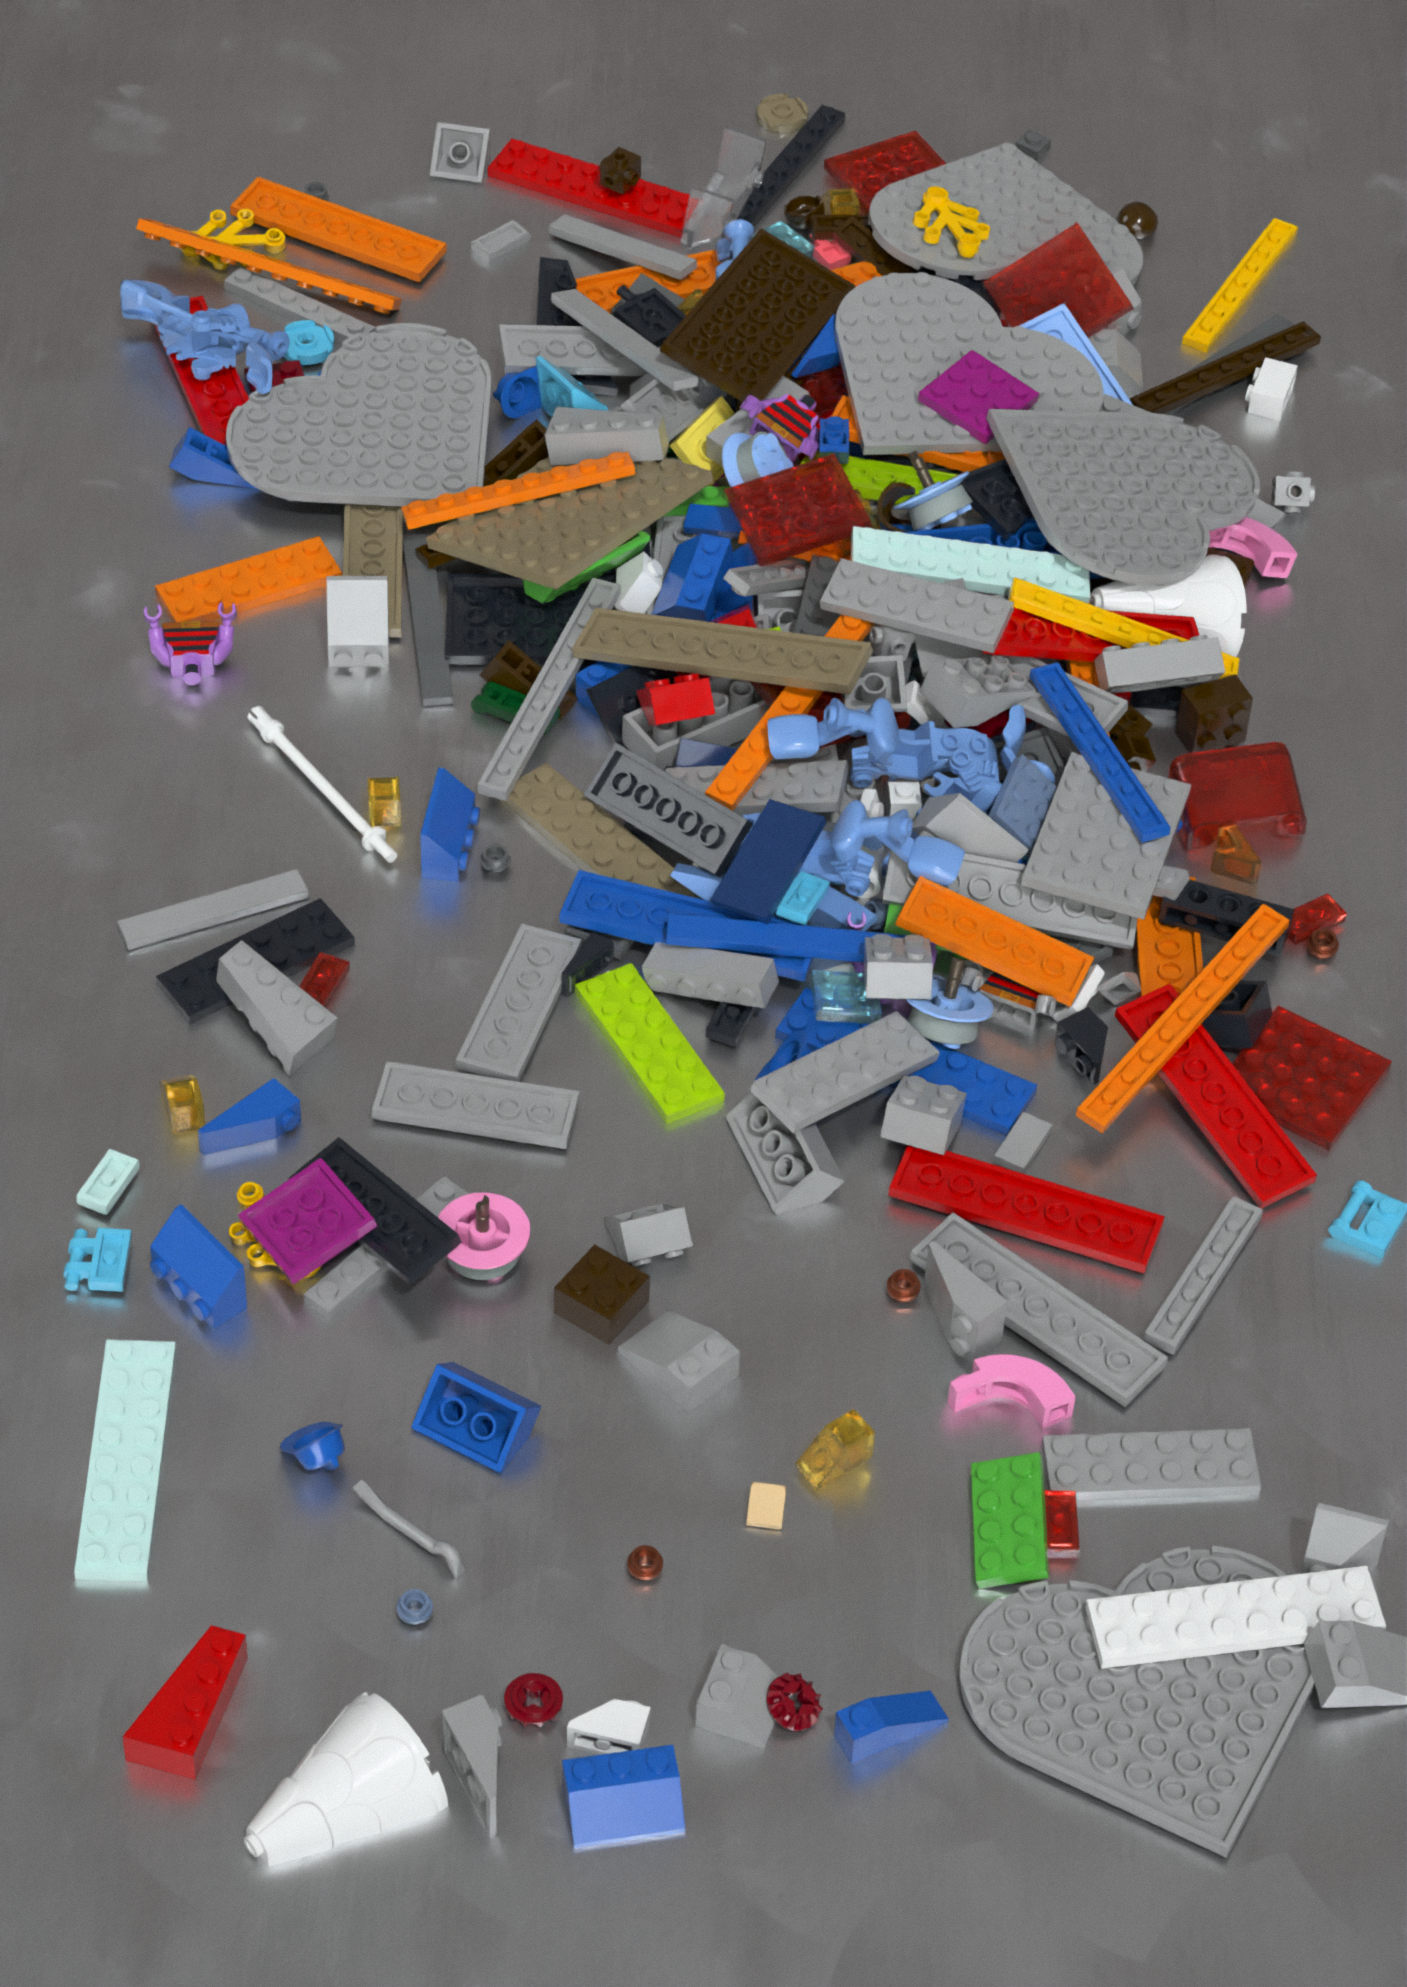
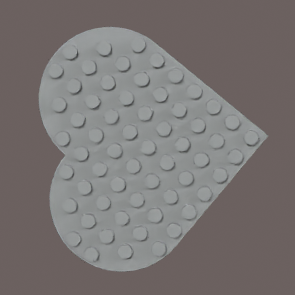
(1014, 198)
(913, 327)
(380, 426)
(1126, 488)
(1158, 1739)

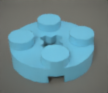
(318, 346)

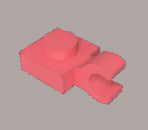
(830, 254)

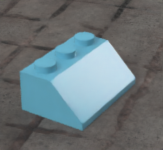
(562, 390)

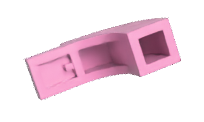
(1267, 548)
(1015, 1379)

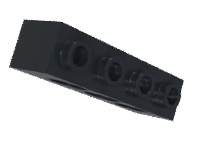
(1217, 912)

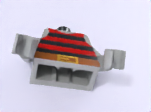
(1010, 999)

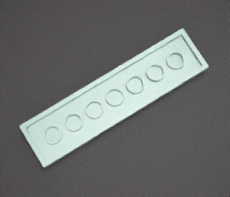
(981, 566)
(125, 1461)

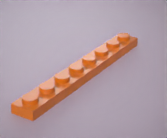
(518, 490)

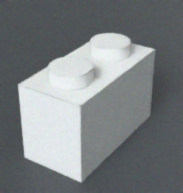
(1271, 388)

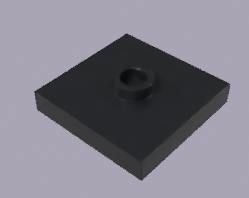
(616, 698)

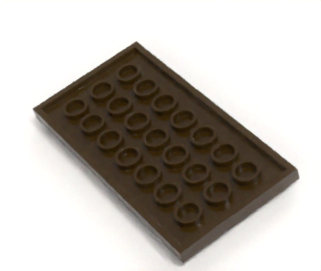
(757, 318)

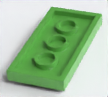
(1009, 1520)

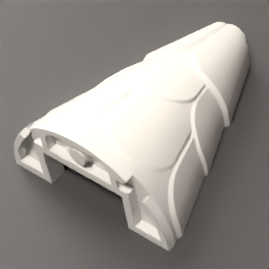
(1209, 595)
(348, 1786)

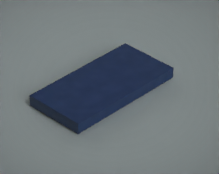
(768, 861)

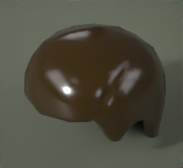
(800, 208)
(1139, 219)

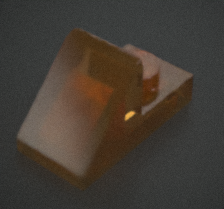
(1235, 857)

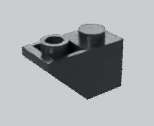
(1083, 1042)

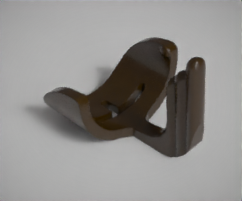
(887, 500)

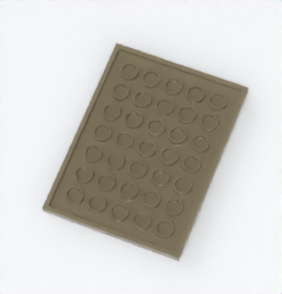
(571, 530)

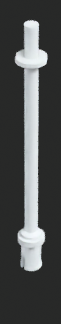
(272, 731)

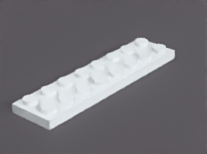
(1228, 1616)

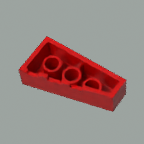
(188, 1708)

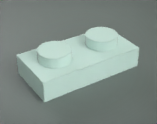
(108, 1181)

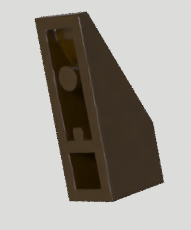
(519, 455)
(518, 672)

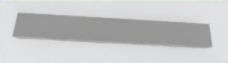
(624, 339)

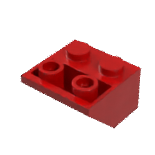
(678, 701)

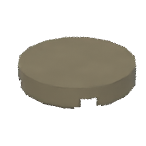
(781, 113)

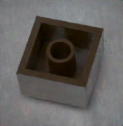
(1214, 715)
(601, 1294)

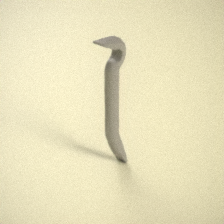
(421, 1537)

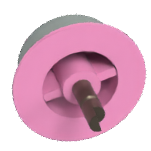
(491, 1234)

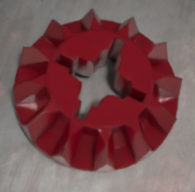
(533, 1686)
(783, 1708)

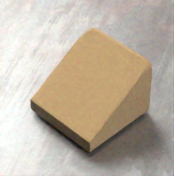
(766, 1505)

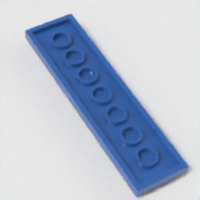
(642, 915)
(992, 1096)

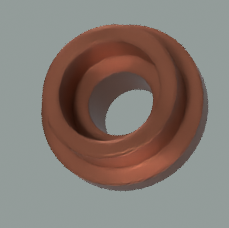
(1322, 943)
(900, 1279)
(648, 1555)

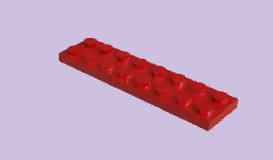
(580, 184)
(209, 399)
(1042, 638)
(1223, 1106)
(1028, 1207)

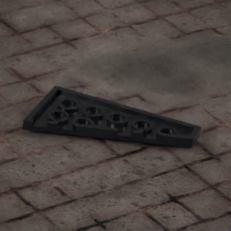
(557, 276)
(998, 498)

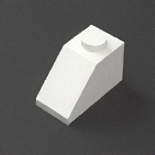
(639, 583)
(901, 796)
(610, 1728)

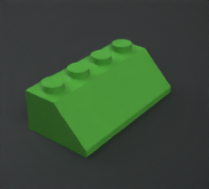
(615, 558)

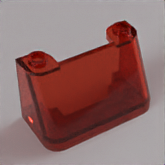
(1238, 789)

